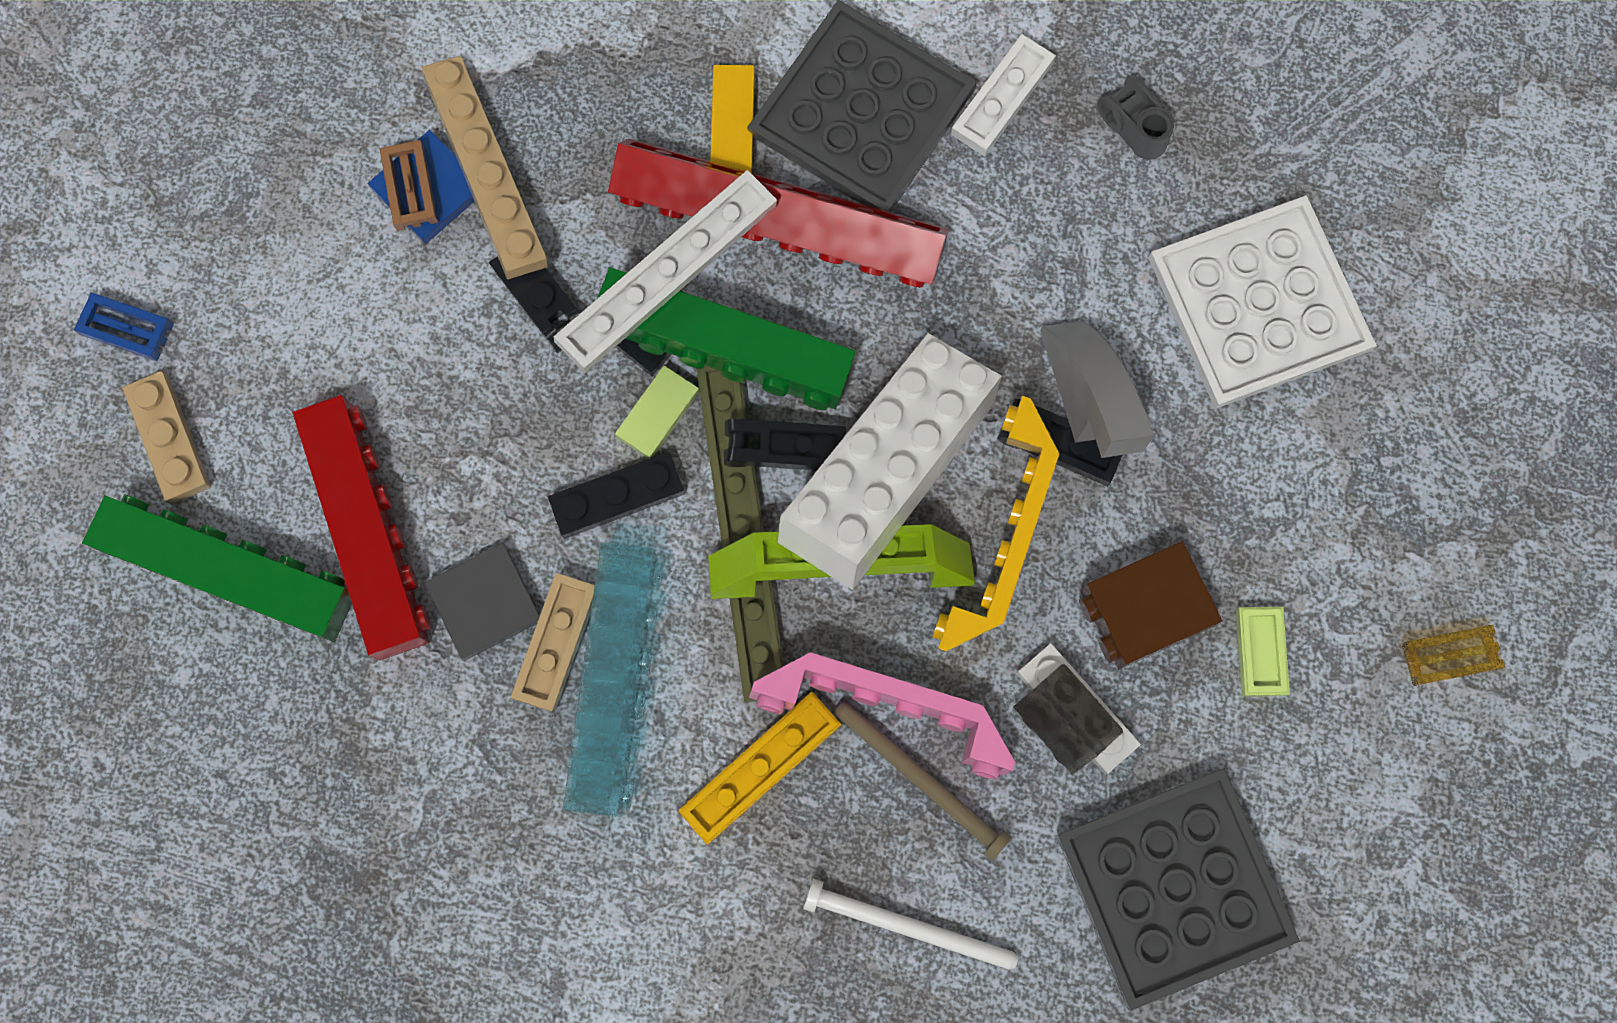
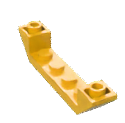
(1029, 433)

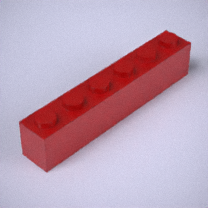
(361, 527)

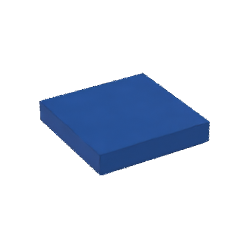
(447, 181)

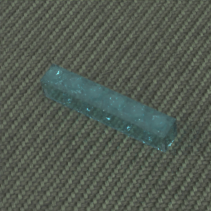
(611, 681)

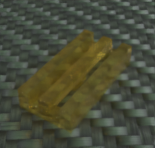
(1488, 648)

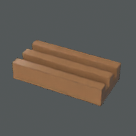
(415, 217)

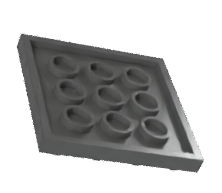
(861, 108)
(1177, 889)

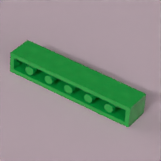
(744, 347)
(220, 568)

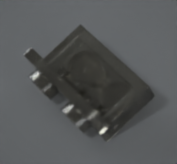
(1068, 719)

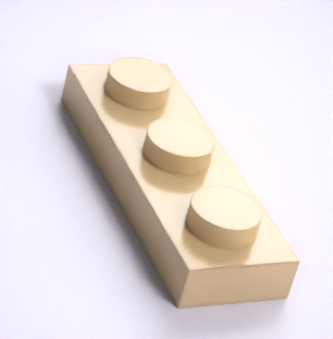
(166, 437)
(554, 643)

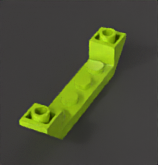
(911, 550)

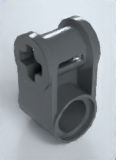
(1133, 112)

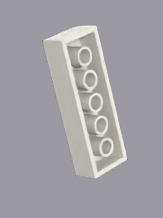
(888, 461)

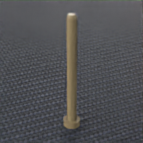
(924, 781)

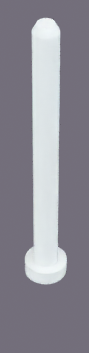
(908, 926)

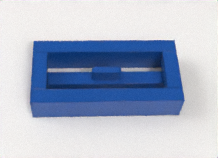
(155, 338)

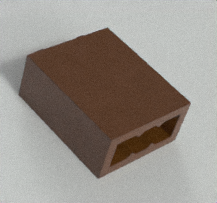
(1149, 606)

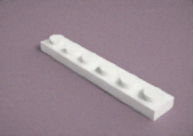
(665, 271)

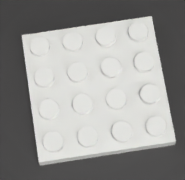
(1261, 301)

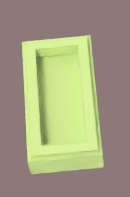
(657, 412)
(1262, 651)

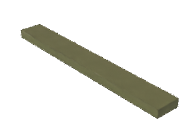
(738, 517)

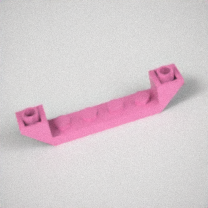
(984, 745)

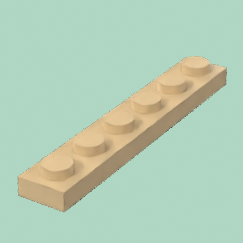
(484, 167)

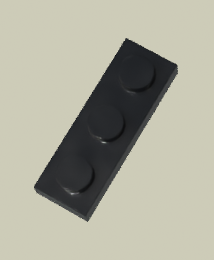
(616, 495)

